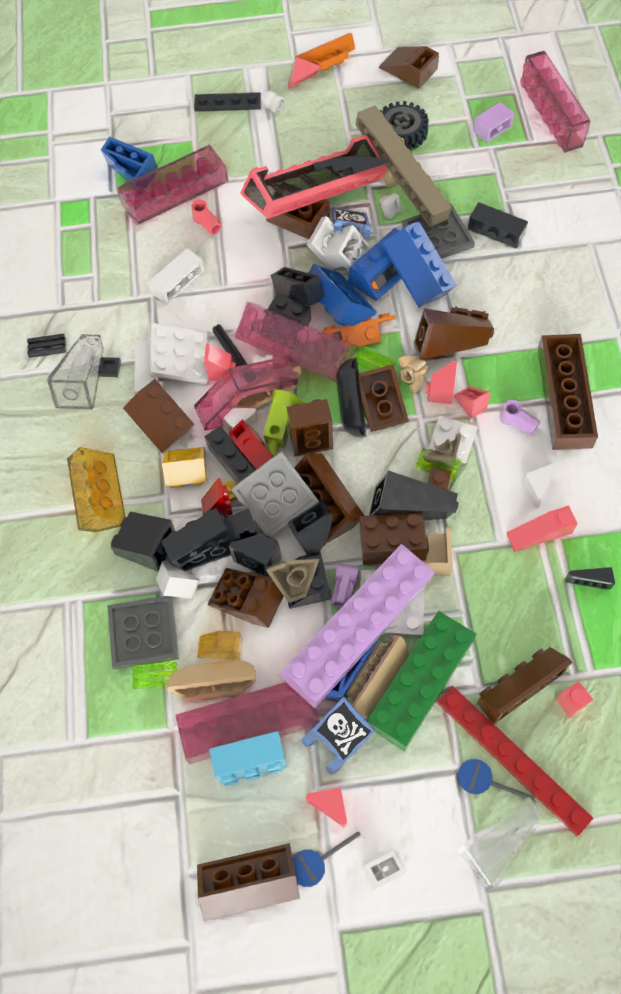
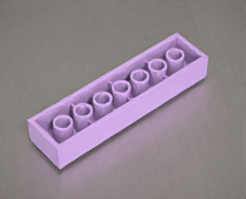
(357, 626)

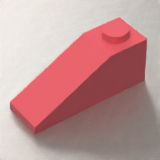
(543, 529)

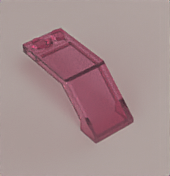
(241, 382)

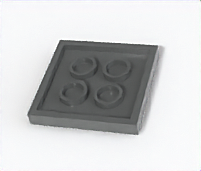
(448, 236)
(142, 632)

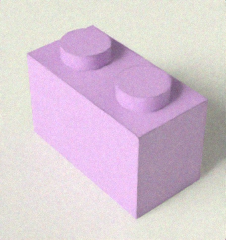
(493, 122)

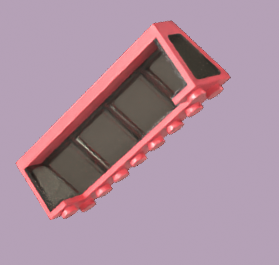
(302, 186)

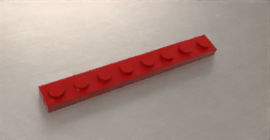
(515, 761)

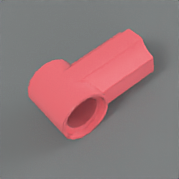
(205, 217)

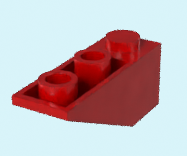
(250, 444)
(217, 498)

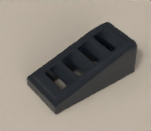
(597, 578)

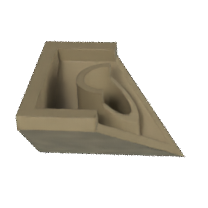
(445, 453)
(293, 577)

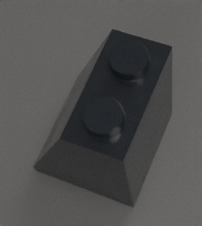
(141, 539)

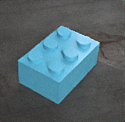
(248, 759)

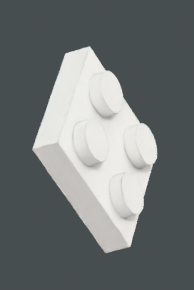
(447, 429)

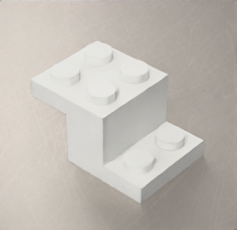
(337, 248)

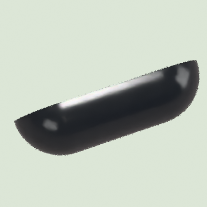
(350, 398)

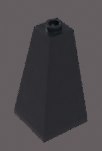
(407, 495)

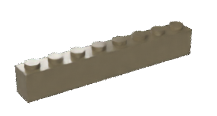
(403, 166)

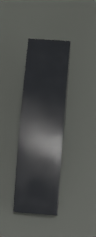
(355, 163)

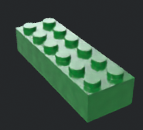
(421, 680)

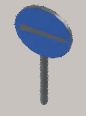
(476, 778)
(311, 866)

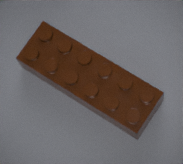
(567, 392)

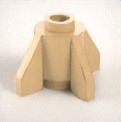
(412, 371)

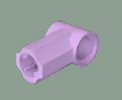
(519, 418)
(345, 580)

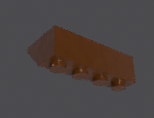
(327, 486)
(522, 684)
(247, 882)

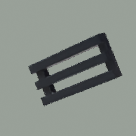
(47, 343)

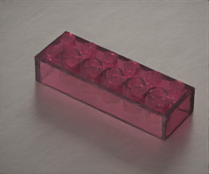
(554, 101)
(172, 184)
(294, 340)
(243, 718)

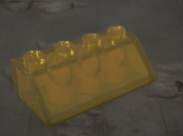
(95, 490)

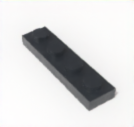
(227, 101)

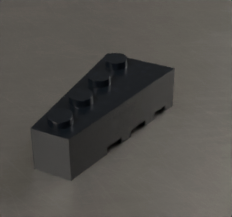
(241, 527)

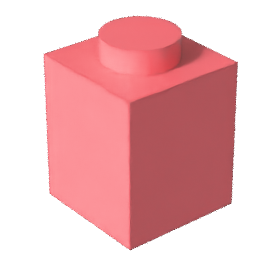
(574, 699)

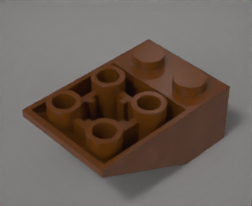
(412, 64)
(247, 597)

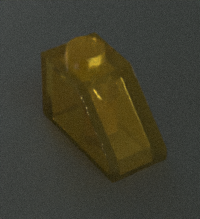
(220, 645)

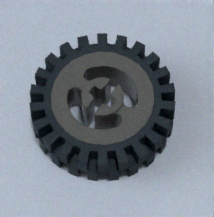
(404, 115)

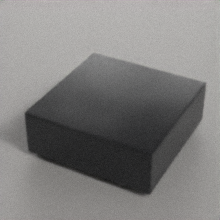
(109, 367)

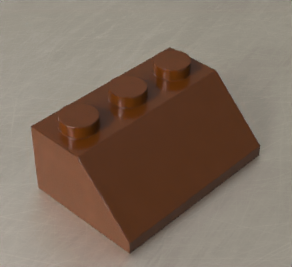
(158, 416)

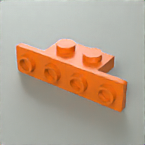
(330, 52)
(362, 333)

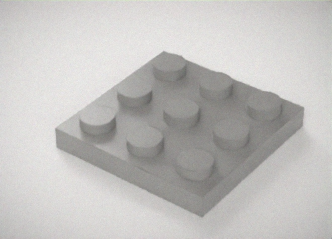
(274, 494)

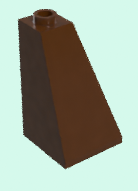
(448, 333)

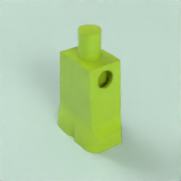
(276, 427)

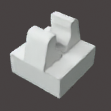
(390, 205)

